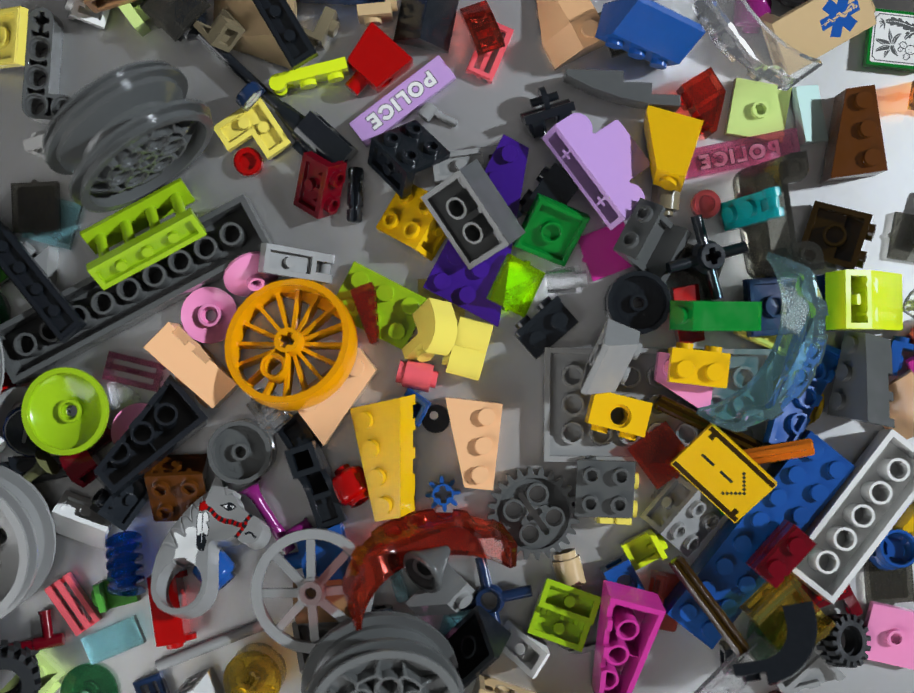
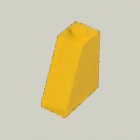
(670, 145)

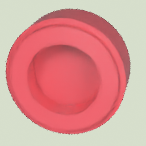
(705, 203)

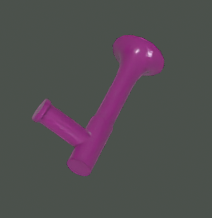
(253, 492)

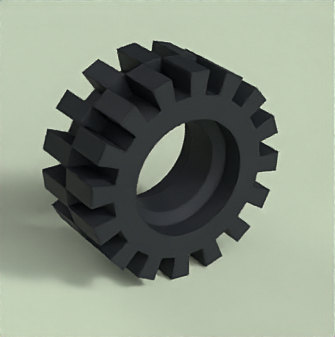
(855, 642)

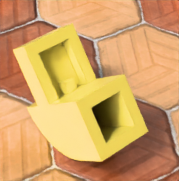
(436, 331)

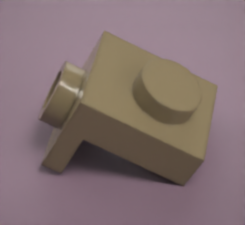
(326, 27)

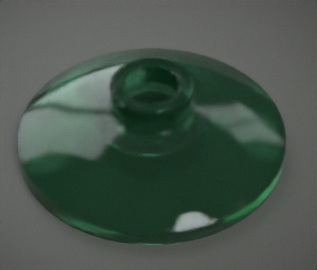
(89, 678)

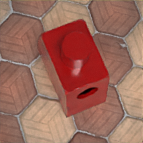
(376, 61)

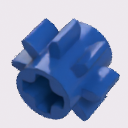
(437, 498)

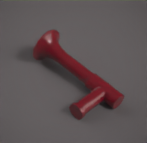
(48, 638)

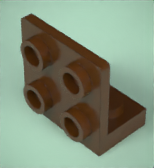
(176, 485)

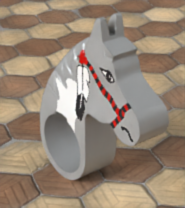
(196, 540)

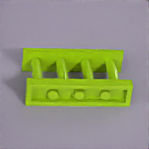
(151, 245)

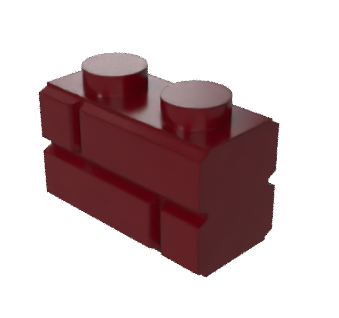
(780, 553)

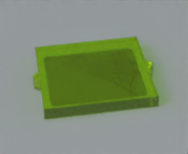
(515, 285)

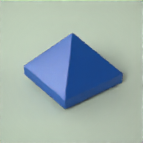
(420, 407)

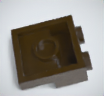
(840, 234)

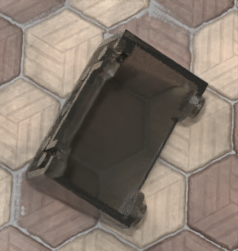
(778, 234)

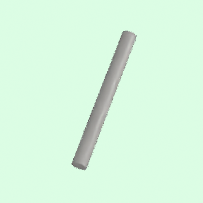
(208, 646)

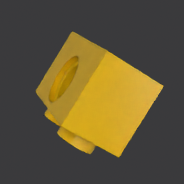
(635, 419)

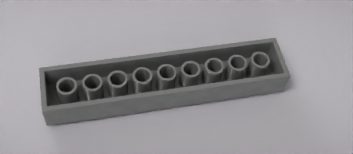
(34, 349)

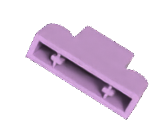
(600, 164)

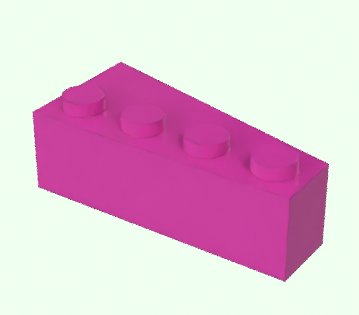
(624, 636)

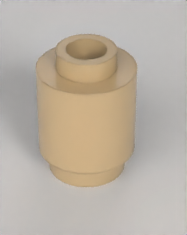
(568, 568)

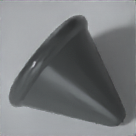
(427, 567)

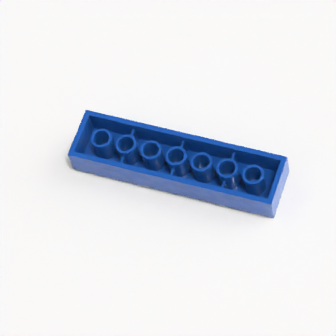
(799, 497)

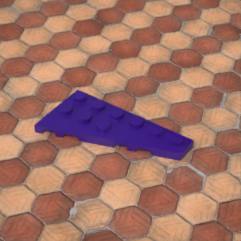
(450, 275)

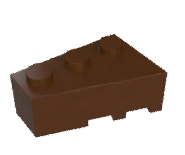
(855, 137)

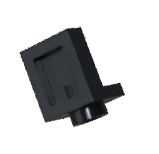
(297, 433)

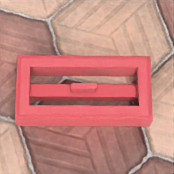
(480, 73)
(64, 609)

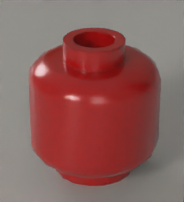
(350, 485)

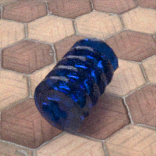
(122, 564)

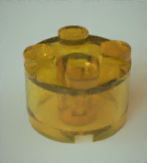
(255, 658)

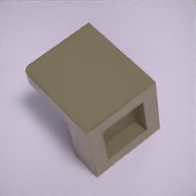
(223, 32)

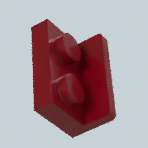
(319, 185)

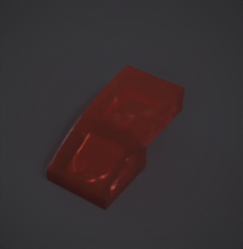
(482, 27)

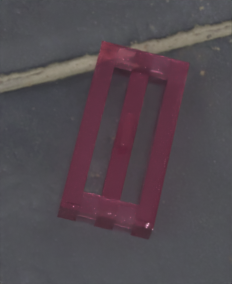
(158, 376)

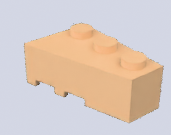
(330, 413)
(476, 439)

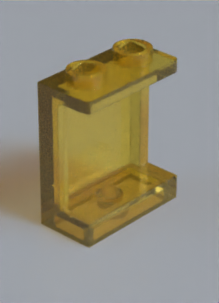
(767, 614)

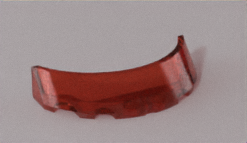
(419, 530)

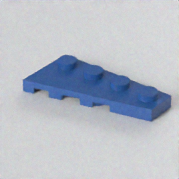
(796, 414)

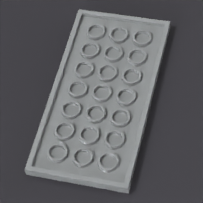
(565, 408)

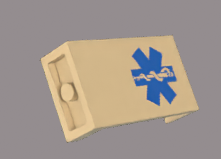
(821, 24)

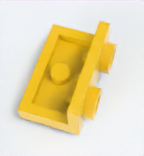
(698, 367)

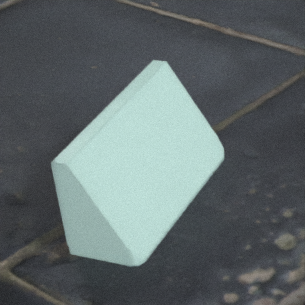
(808, 114)

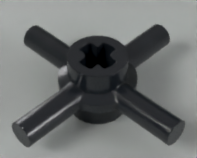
(698, 261)

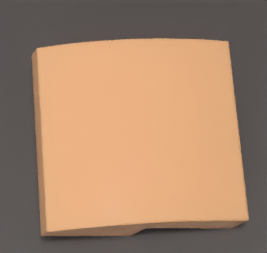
(903, 405)

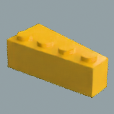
(387, 454)

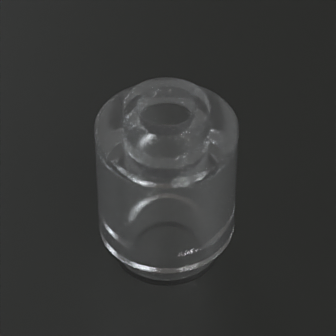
(566, 280)

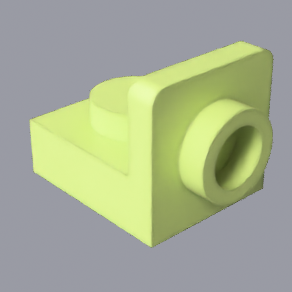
(136, 16)

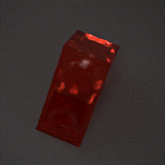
(704, 100)

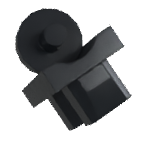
(536, 118)

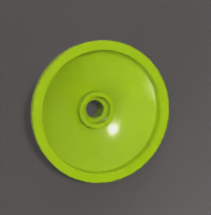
(48, 413)

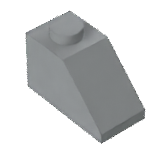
(450, 599)

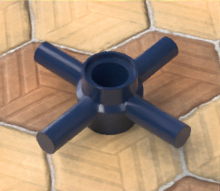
(502, 595)

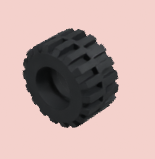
(23, 664)

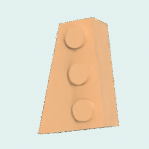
(192, 365)

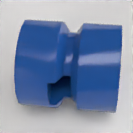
(898, 551)

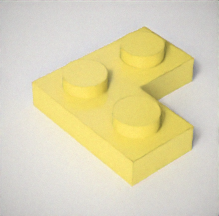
(255, 124)

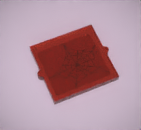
(655, 454)

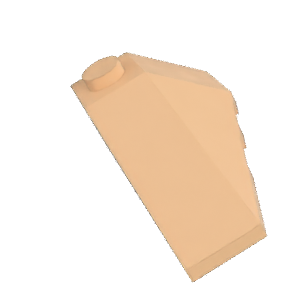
(568, 29)

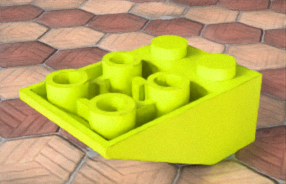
(864, 300)

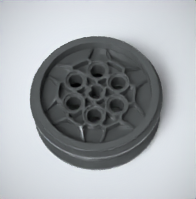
(127, 135)
(386, 656)

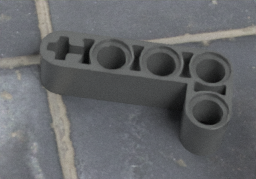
(48, 65)

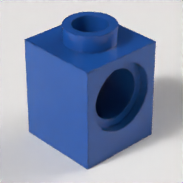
(620, 567)

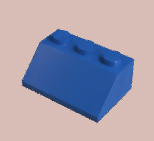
(648, 31)

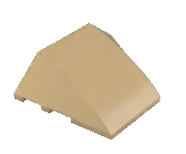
(257, 38)

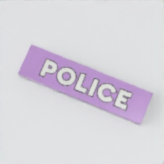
(403, 100)

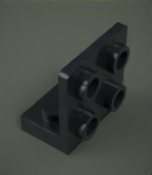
(402, 153)

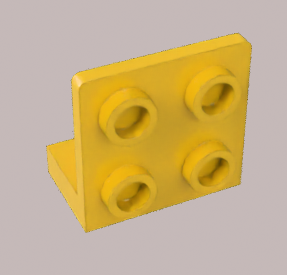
(412, 224)

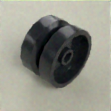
(639, 286)

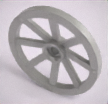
(276, 631)

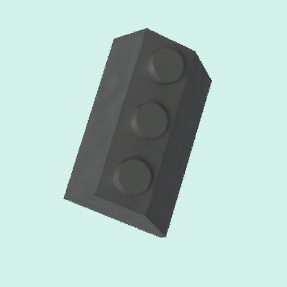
(473, 214)

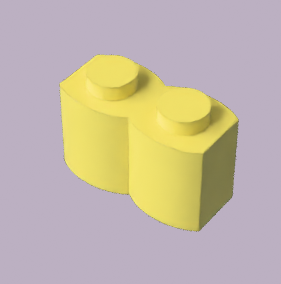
(470, 348)

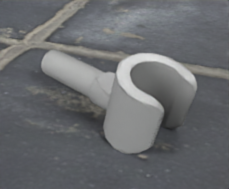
(429, 110)

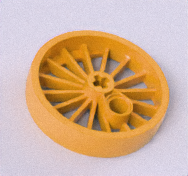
(303, 339)

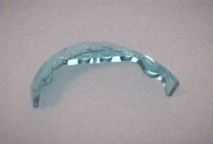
(792, 360)

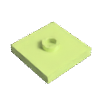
(756, 108)

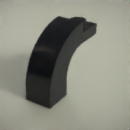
(314, 473)
(795, 652)

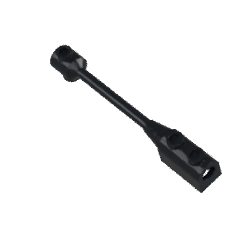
(308, 131)

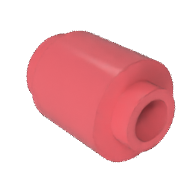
(416, 375)

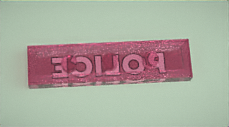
(742, 153)

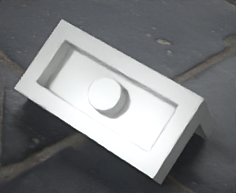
(77, 521)

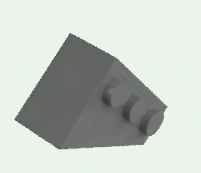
(862, 380)

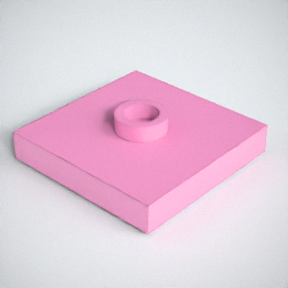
(890, 634)

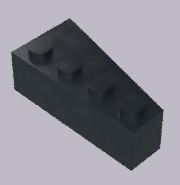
(156, 432)

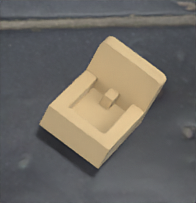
(376, 12)

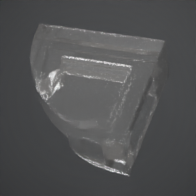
(122, 395)

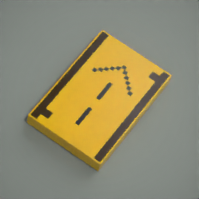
(723, 472)

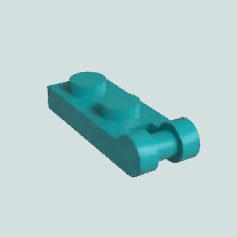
(752, 209)

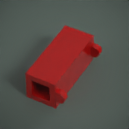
(169, 629)

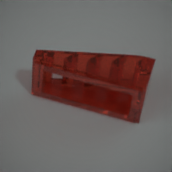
(366, 304)

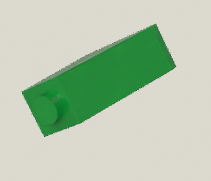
(715, 315)

